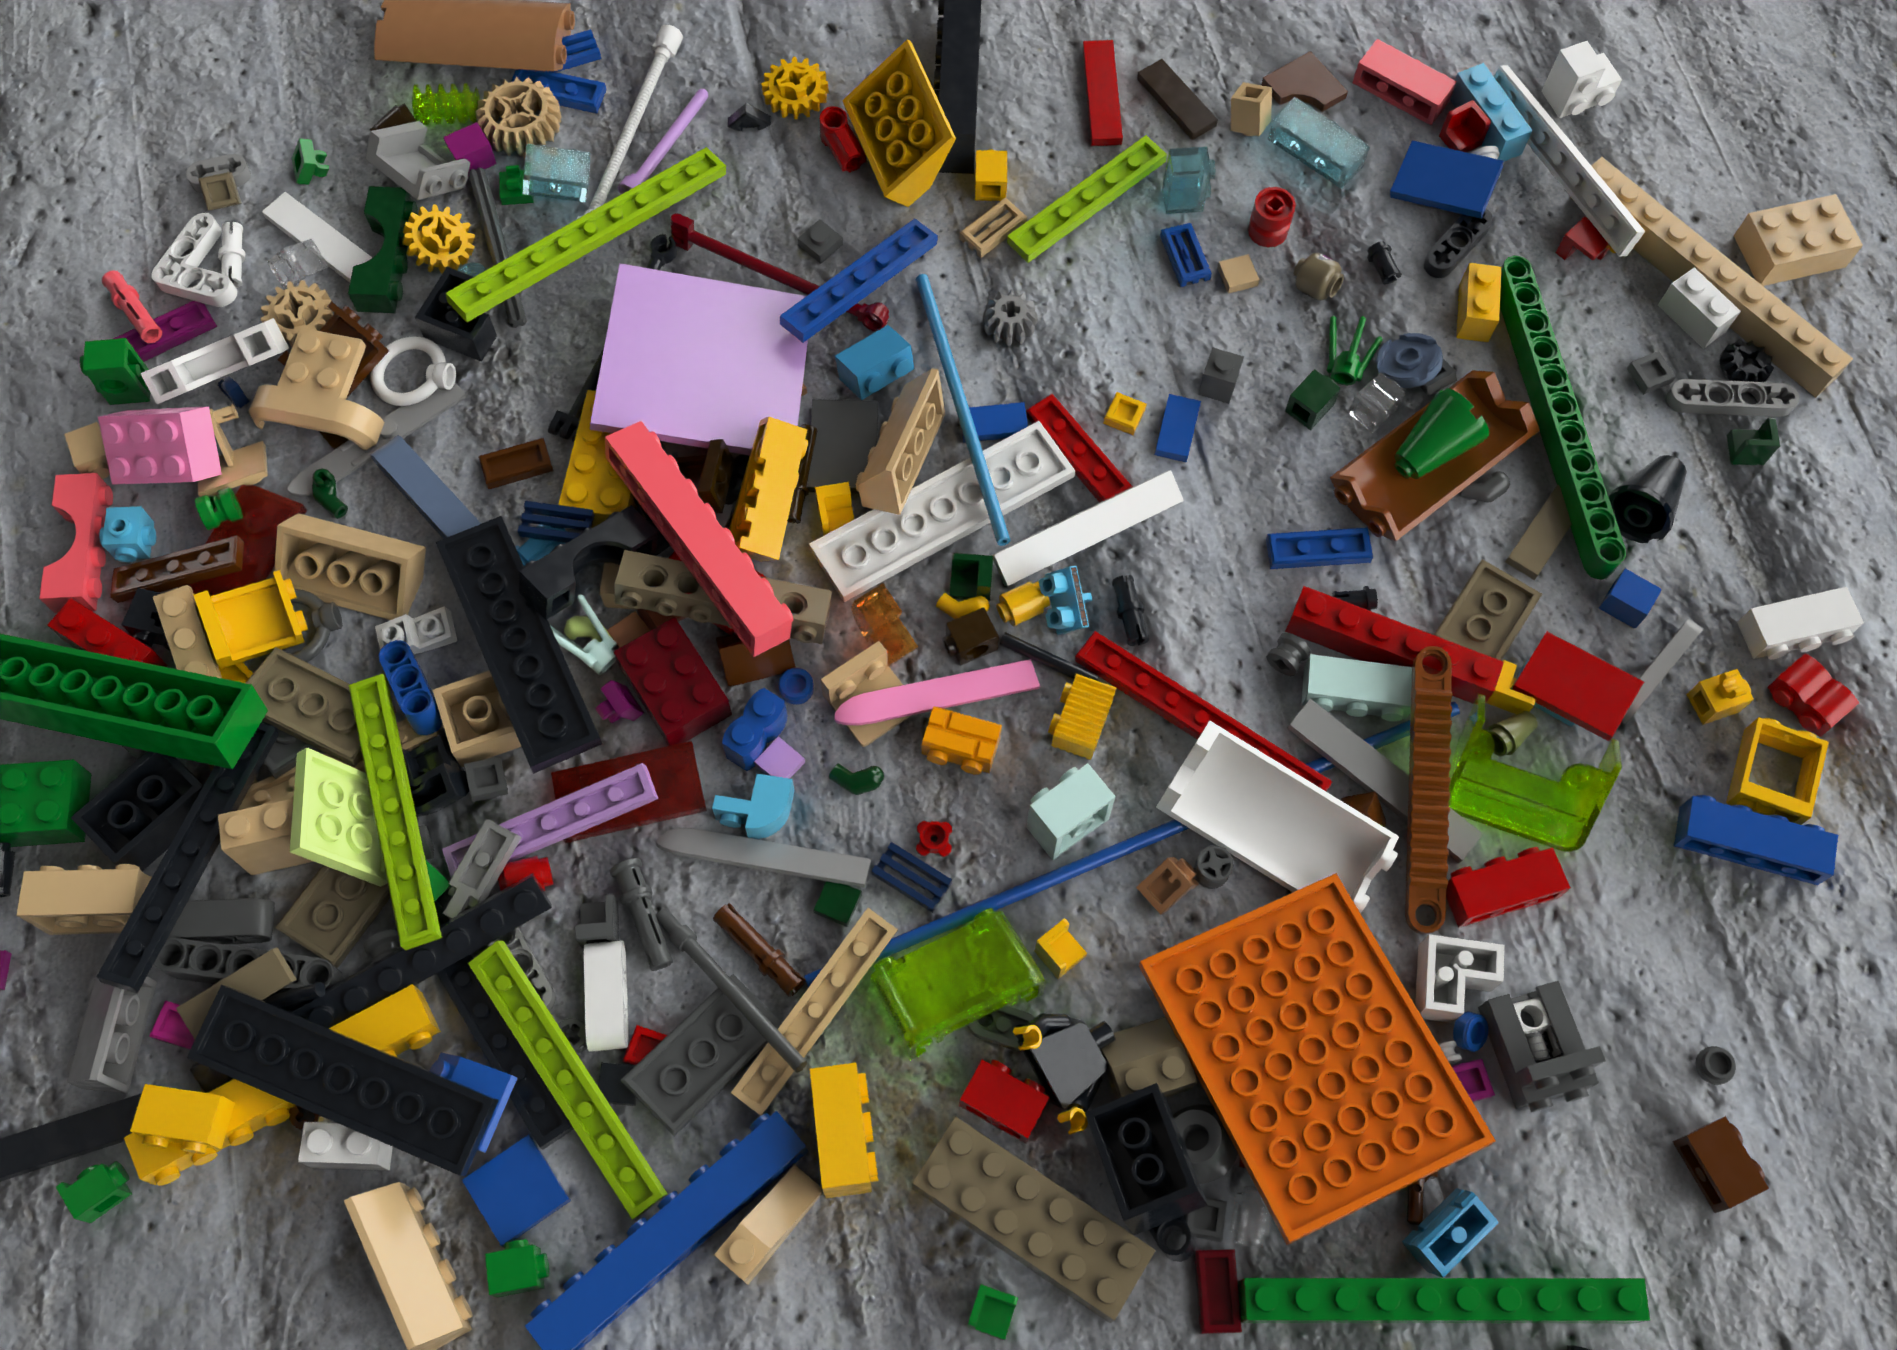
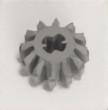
(1010, 318)

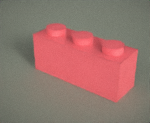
(1404, 82)

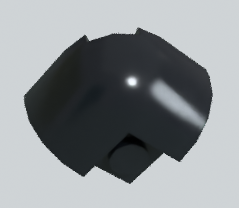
(434, 776)

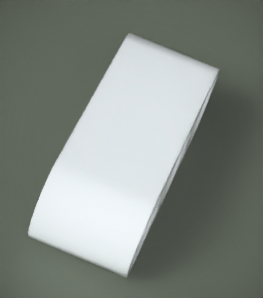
(606, 996)

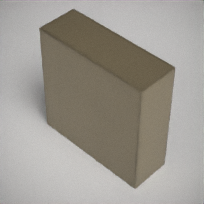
(219, 191)

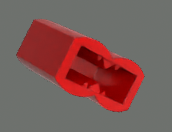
(1812, 695)

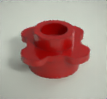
(934, 828)

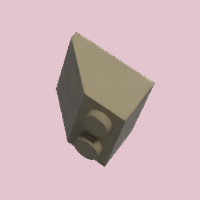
(1147, 1057)

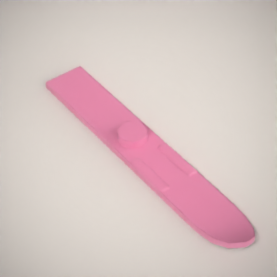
(938, 692)

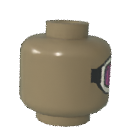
(1318, 276)

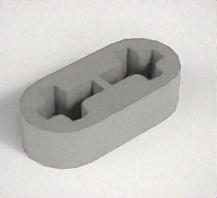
(218, 166)

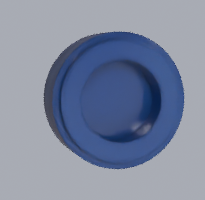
(796, 686)
(1470, 1031)

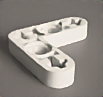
(176, 273)

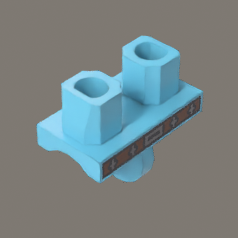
(1066, 600)

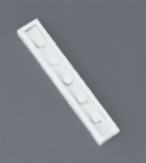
(1087, 528)

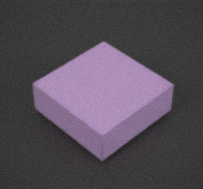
(779, 760)

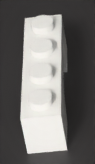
(215, 361)

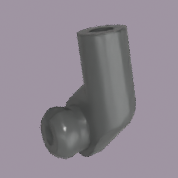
(1489, 489)

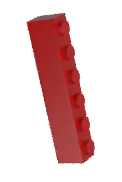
(1387, 641)

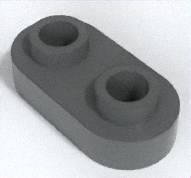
(1002, 1027)

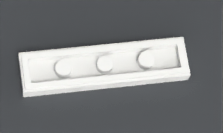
(303, 225)

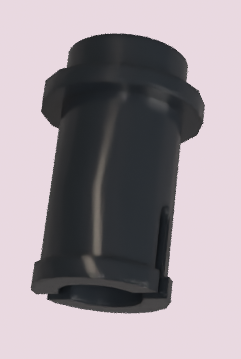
(1383, 261)
(1363, 598)

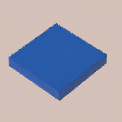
(516, 1190)

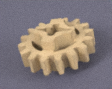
(298, 309)

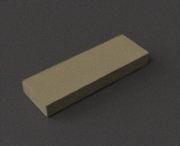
(1541, 536)
(258, 978)

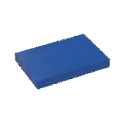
(1446, 179)

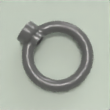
(325, 619)

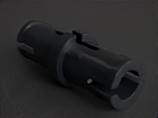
(1130, 610)

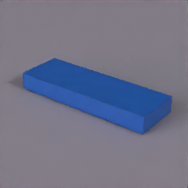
(568, 89)
(1319, 548)

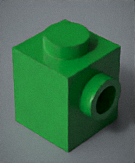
(516, 1269)

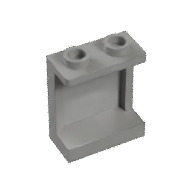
(411, 164)

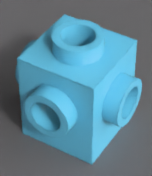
(128, 533)

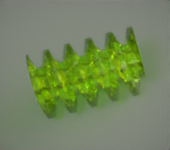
(445, 105)

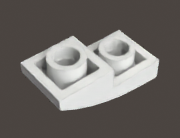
(420, 633)

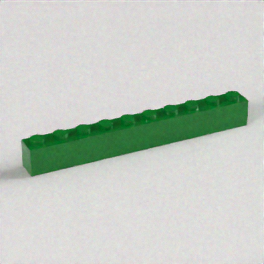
(1443, 1300)

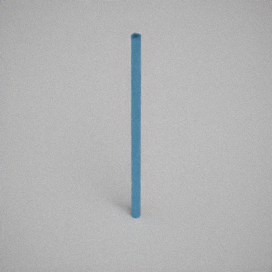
(963, 411)

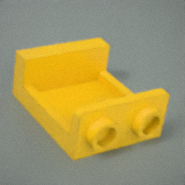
(251, 620)

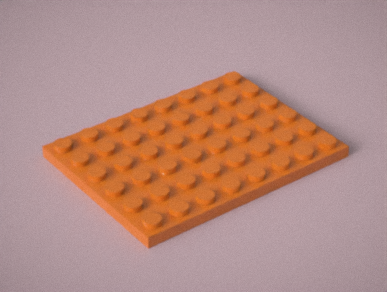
(1314, 1057)

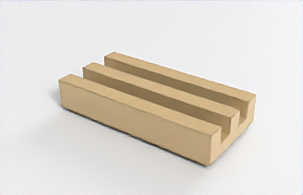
(996, 231)

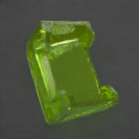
(956, 981)

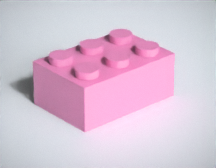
(160, 445)

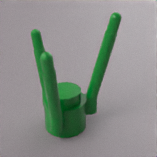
(1346, 367)

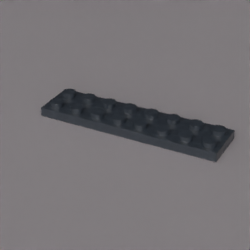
(518, 646)
(343, 1080)

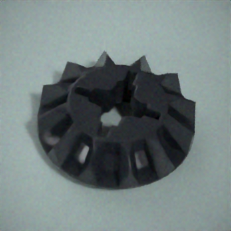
(1732, 359)

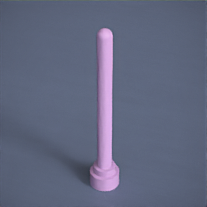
(665, 143)

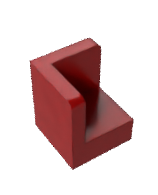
(1465, 127)
(1584, 238)

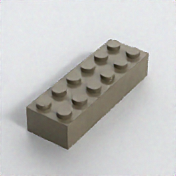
(1033, 1219)

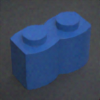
(760, 724)

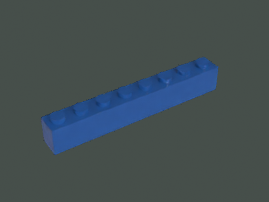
(668, 1237)

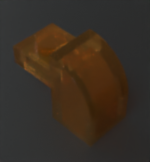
(879, 620)

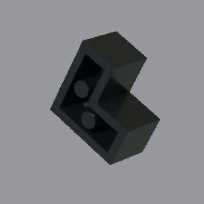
(445, 327)

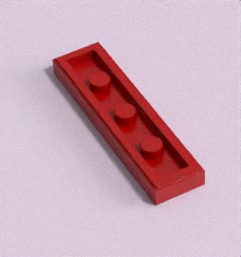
(1102, 93)
(1083, 454)

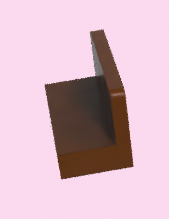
(742, 667)

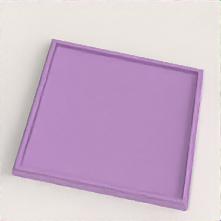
(697, 359)

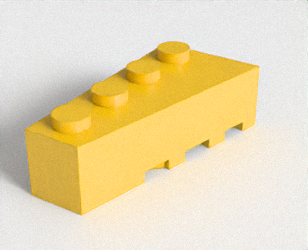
(768, 489)

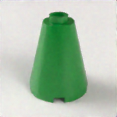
(1440, 435)

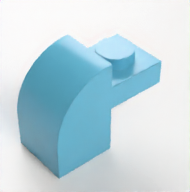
(764, 813)

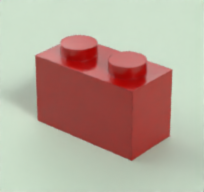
(1004, 1099)

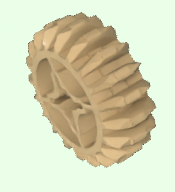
(517, 105)

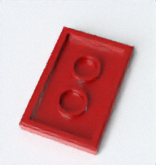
(1578, 686)

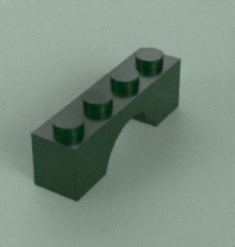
(377, 283)

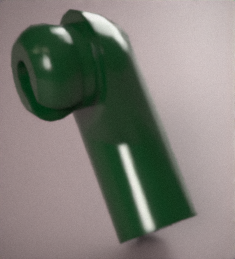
(325, 493)
(858, 782)

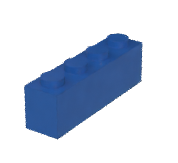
(1756, 839)

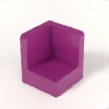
(472, 145)

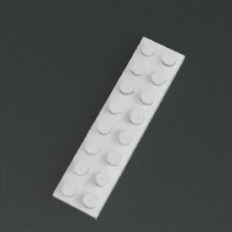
(939, 512)

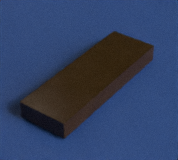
(1177, 99)

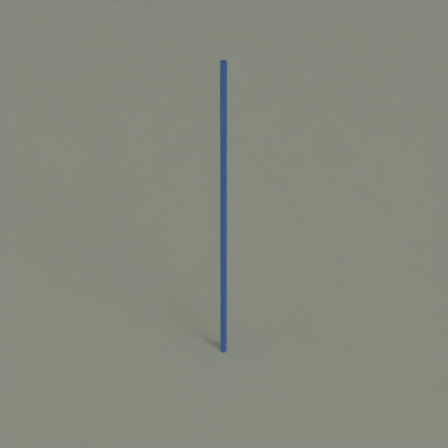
(1086, 864)

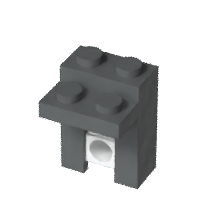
(1554, 1032)

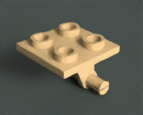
(237, 466)

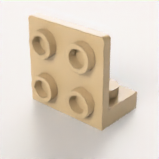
(862, 675)

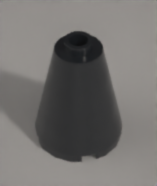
(1649, 500)

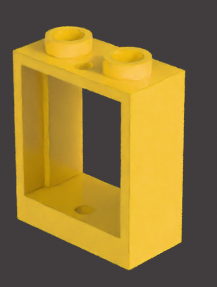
(1767, 801)

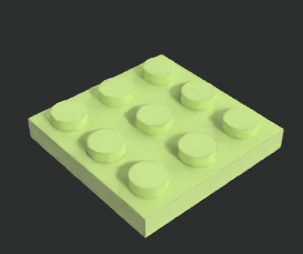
(335, 818)

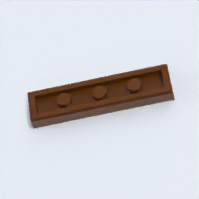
(178, 568)

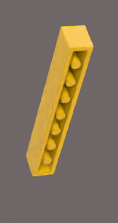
(390, 1025)

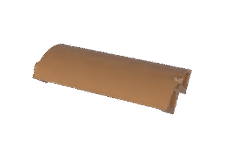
(475, 33)

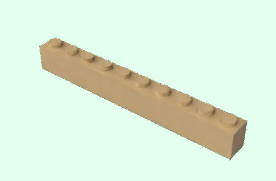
(1764, 318)

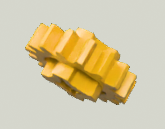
(795, 88)
(441, 230)

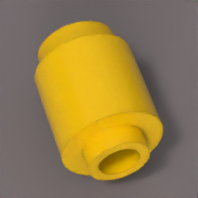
(1022, 603)

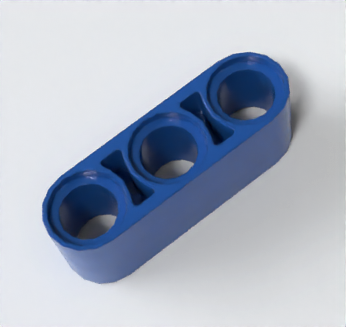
(410, 687)

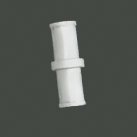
(231, 252)

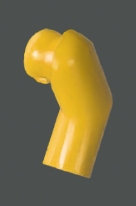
(957, 609)

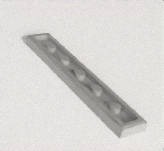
(1372, 770)

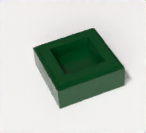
(837, 902)

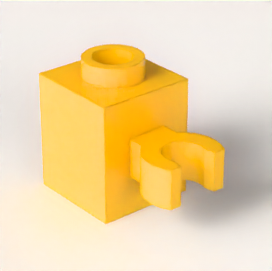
(1720, 696)

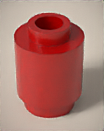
(521, 868)

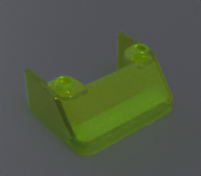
(1524, 802)

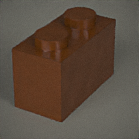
(1721, 1164)

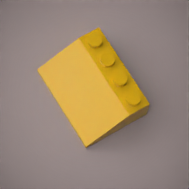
(901, 125)

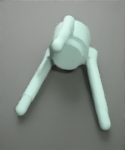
(595, 654)

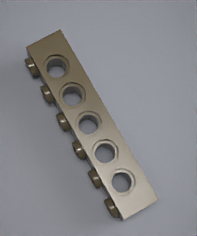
(673, 580)

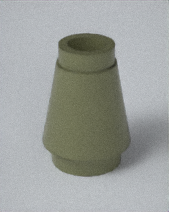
(1512, 732)

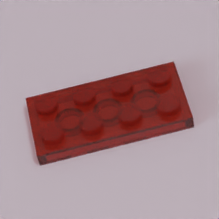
(258, 530)
(673, 776)

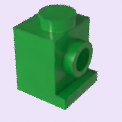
(95, 1191)

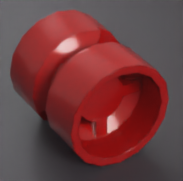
(1271, 217)

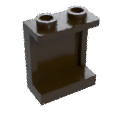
(709, 474)

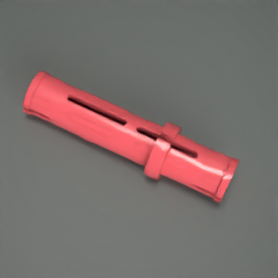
(127, 299)

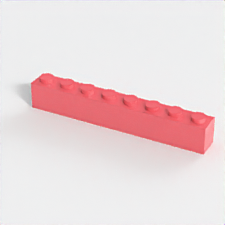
(698, 538)

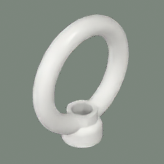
(438, 374)

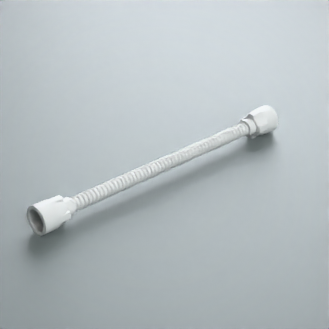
(665, 46)

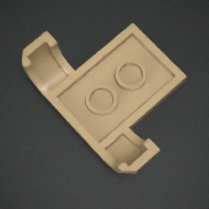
(316, 389)

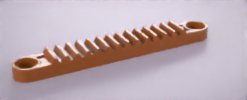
(1428, 790)

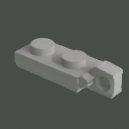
(480, 867)

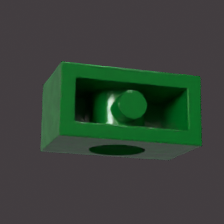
(115, 371)

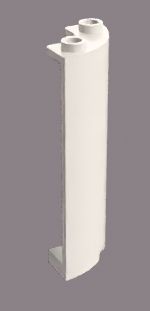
(1275, 817)

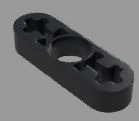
(1455, 253)

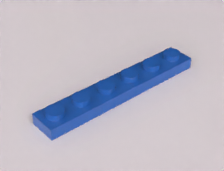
(858, 280)

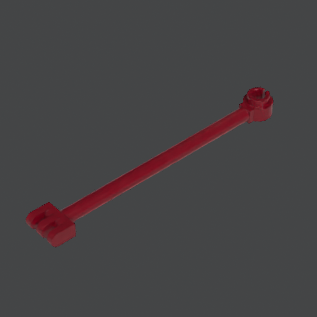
(682, 231)

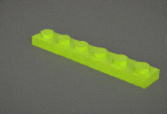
(1086, 199)

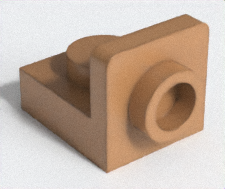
(1168, 883)

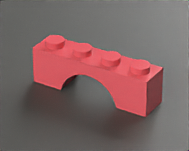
(77, 574)

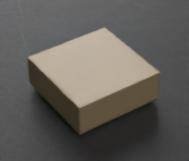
(1238, 273)

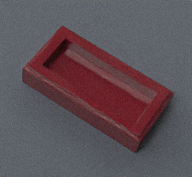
(1217, 1291)

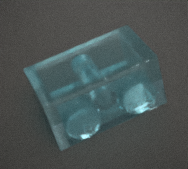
(556, 173)
(1187, 180)

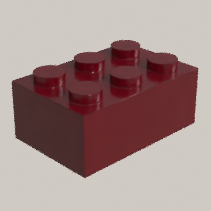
(673, 683)

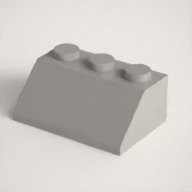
(110, 1037)

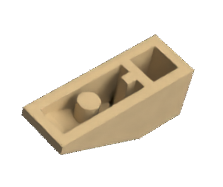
(768, 1224)

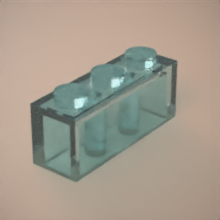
(1318, 142)

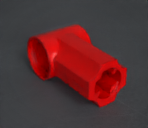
(840, 139)

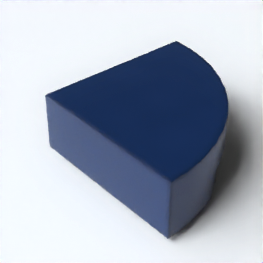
(233, 391)

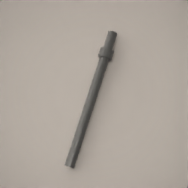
(686, 941)

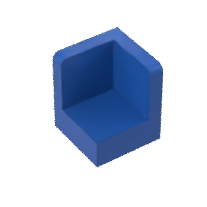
(1630, 598)

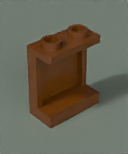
(345, 324)

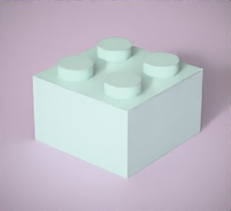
(1069, 810)

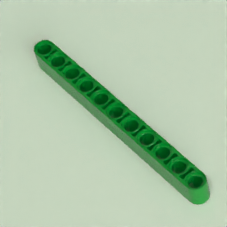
(1560, 420)

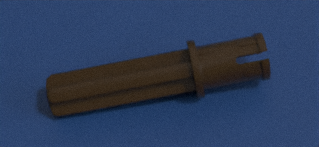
(801, 491)

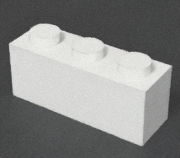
(1800, 623)

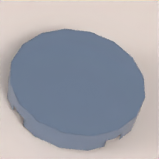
(1410, 359)

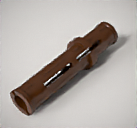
(770, 961)

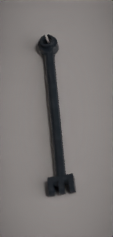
(571, 420)

